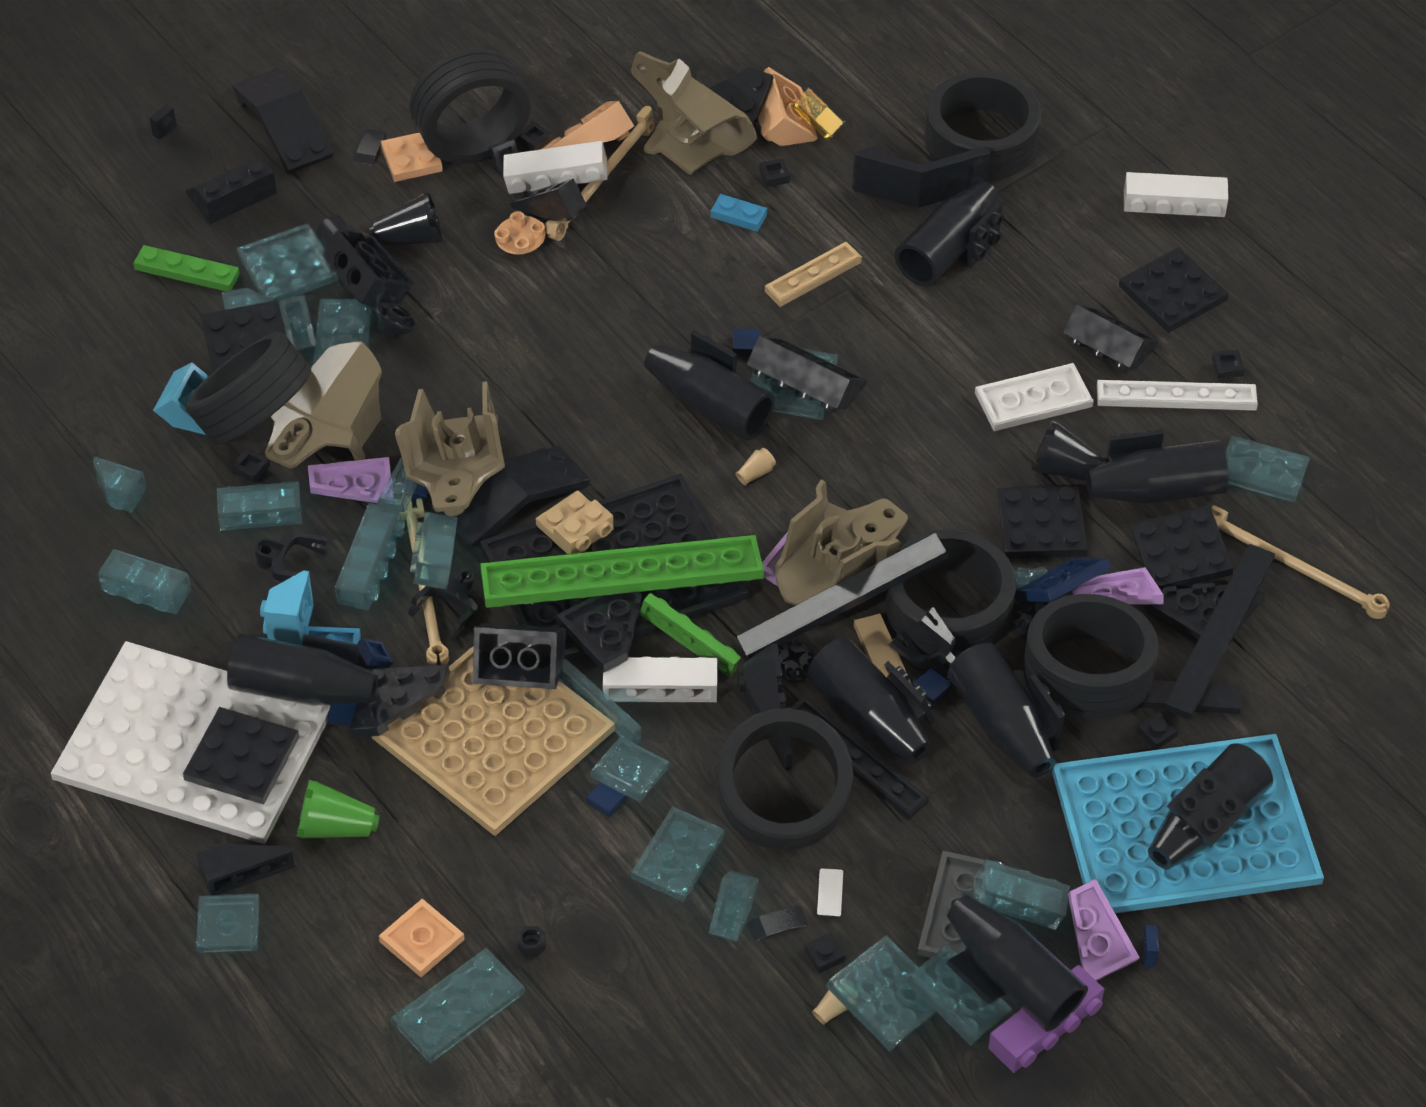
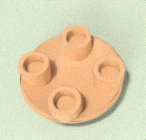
(520, 234)

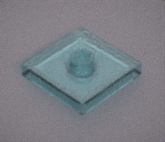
(629, 769)
(228, 923)

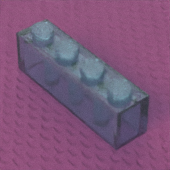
(369, 557)

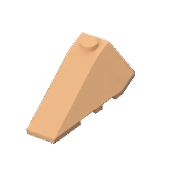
(602, 124)

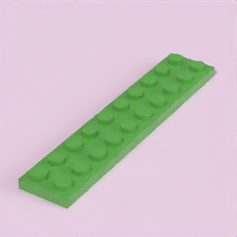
(621, 571)

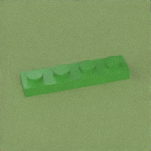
(186, 268)
(688, 634)

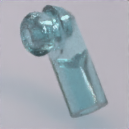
(1025, 575)

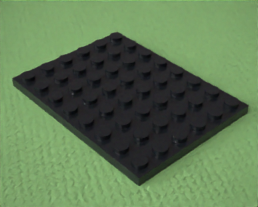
(641, 517)

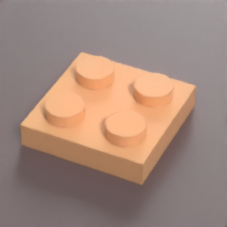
(409, 157)
(421, 938)

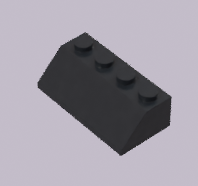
(805, 372)

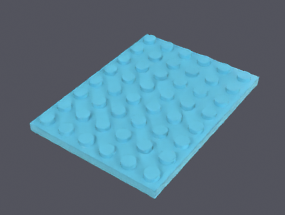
(1121, 801)

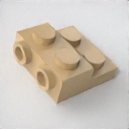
(576, 523)

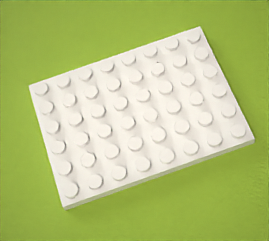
(148, 727)

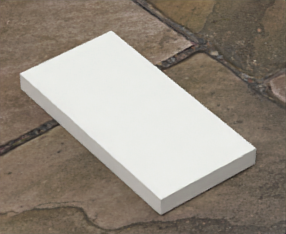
(1033, 397)

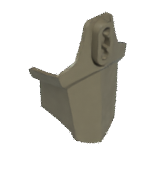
(692, 119)
(331, 408)
(450, 454)
(835, 544)

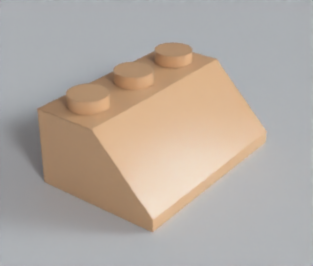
(778, 117)

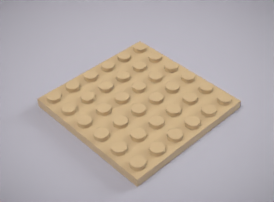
(495, 743)

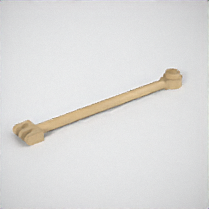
(645, 126)
(411, 515)
(1375, 605)

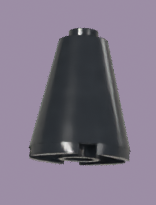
(409, 223)
(1065, 454)

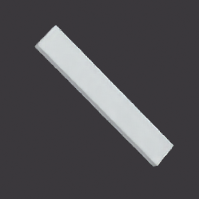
(1176, 395)

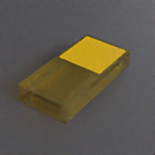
(818, 114)

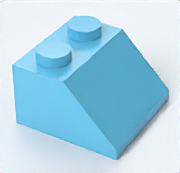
(173, 400)
(288, 609)

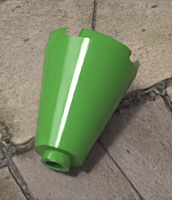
(334, 814)

